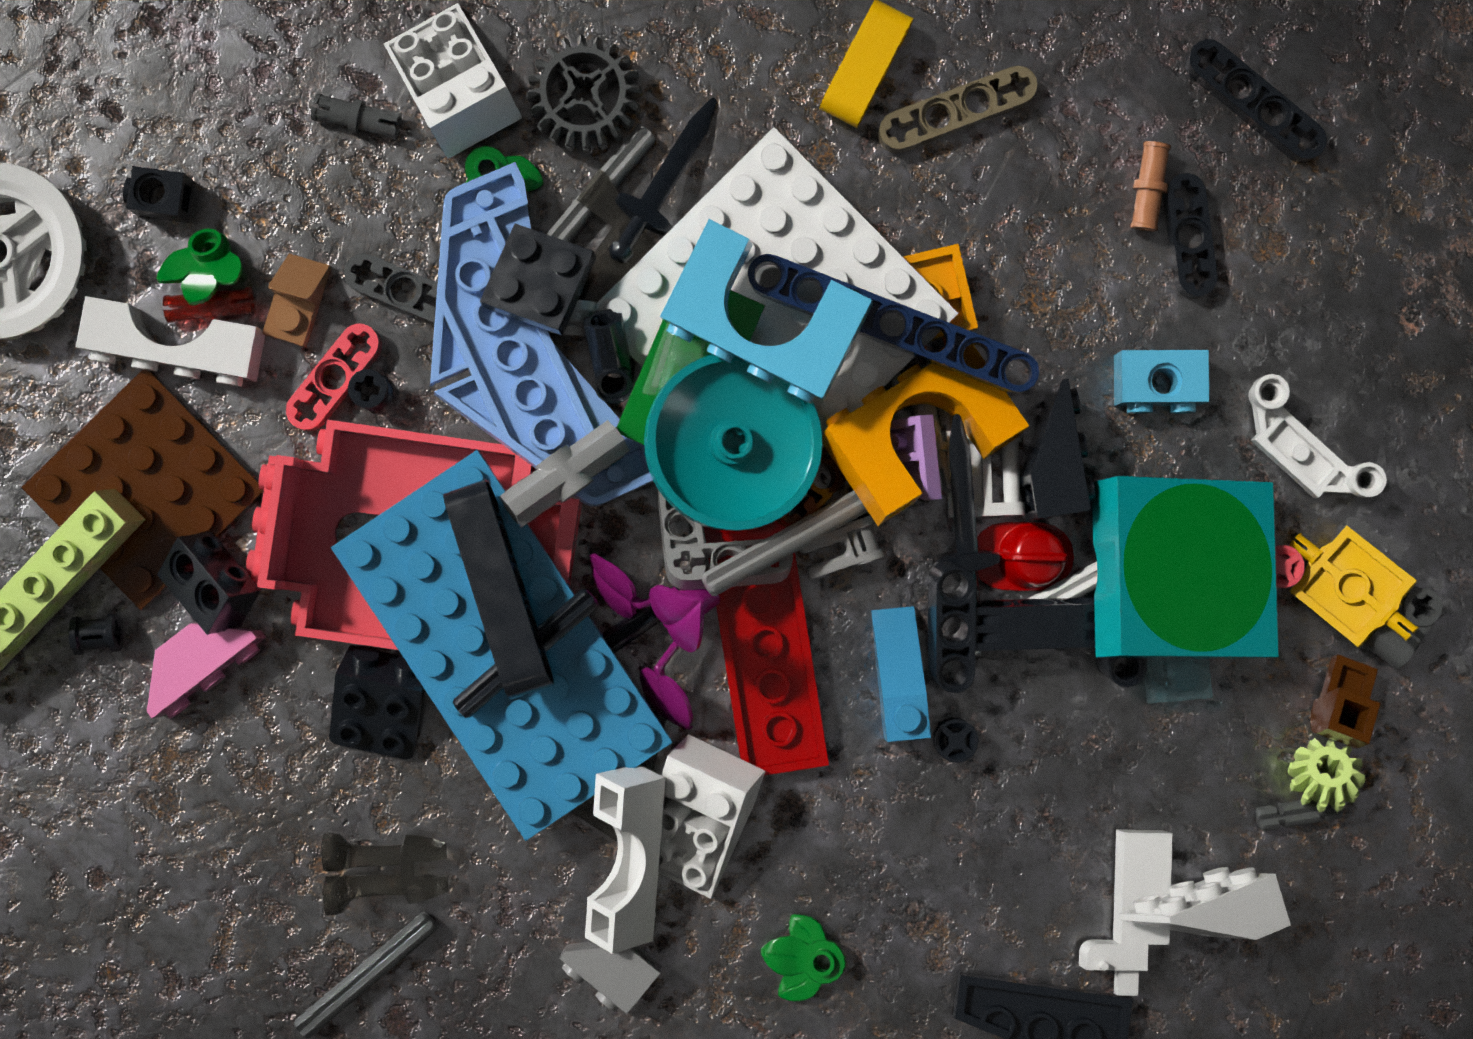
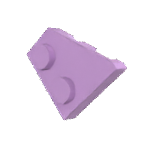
(916, 448)

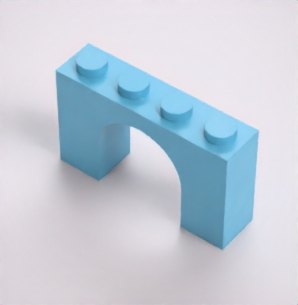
(701, 310)

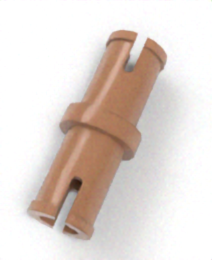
(1150, 186)

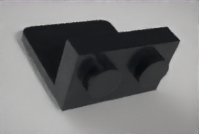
(376, 703)

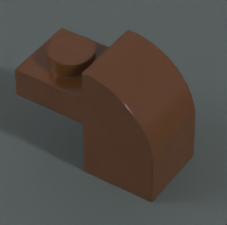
(1345, 705)

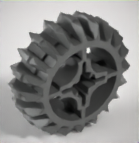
(598, 81)

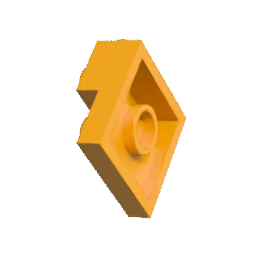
(946, 274)

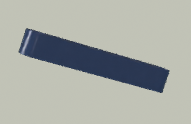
(915, 325)

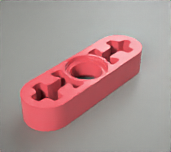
(315, 378)

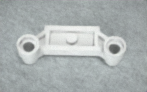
(1301, 452)

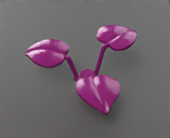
(679, 612)

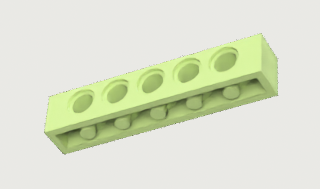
(63, 567)

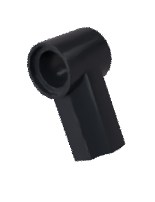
(610, 355)

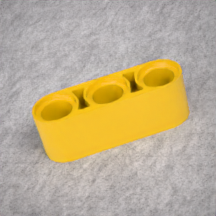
(866, 63)

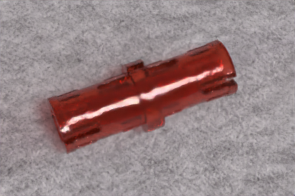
(221, 304)

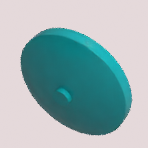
(731, 445)

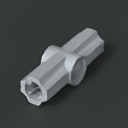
(564, 473)

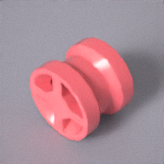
(1289, 564)

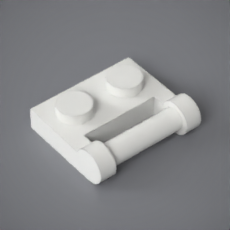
(983, 482)

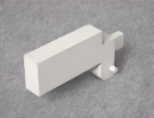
(1141, 870)

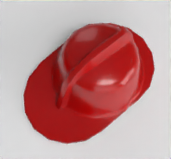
(1030, 553)

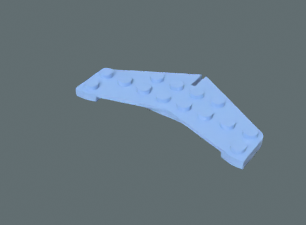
(518, 378)

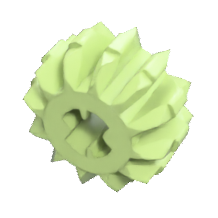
(1321, 787)

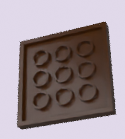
(162, 465)

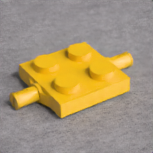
(1353, 586)

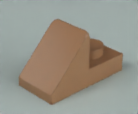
(296, 299)

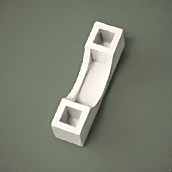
(117, 330)
(624, 906)

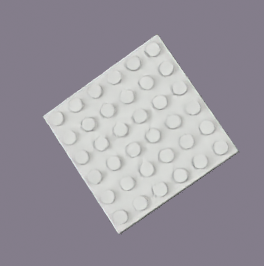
(802, 218)

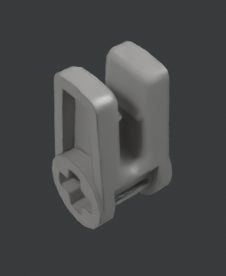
(854, 554)

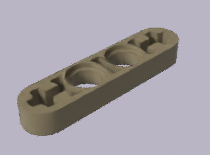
(959, 115)

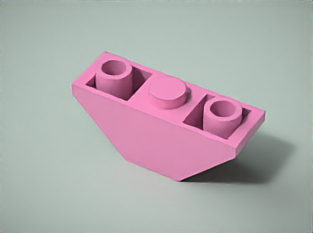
(195, 662)

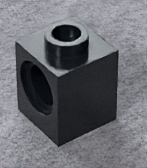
(175, 203)

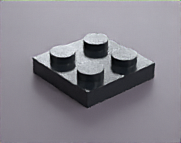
(538, 279)

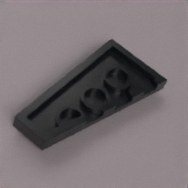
(1039, 1010)

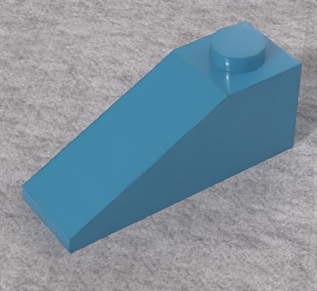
(900, 675)

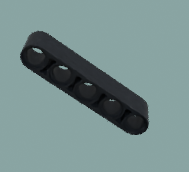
(498, 589)

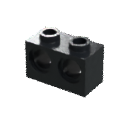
(208, 582)

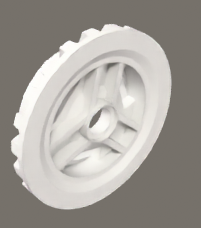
(41, 223)

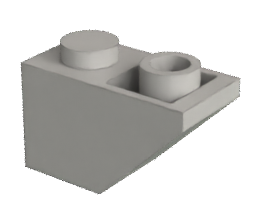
(617, 977)

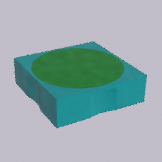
(1184, 568)

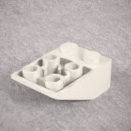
(453, 81)
(704, 812)
(1219, 906)

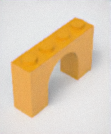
(862, 439)

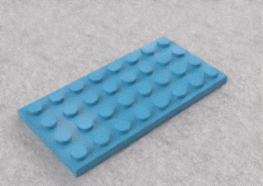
(532, 749)

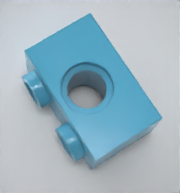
(1185, 369)

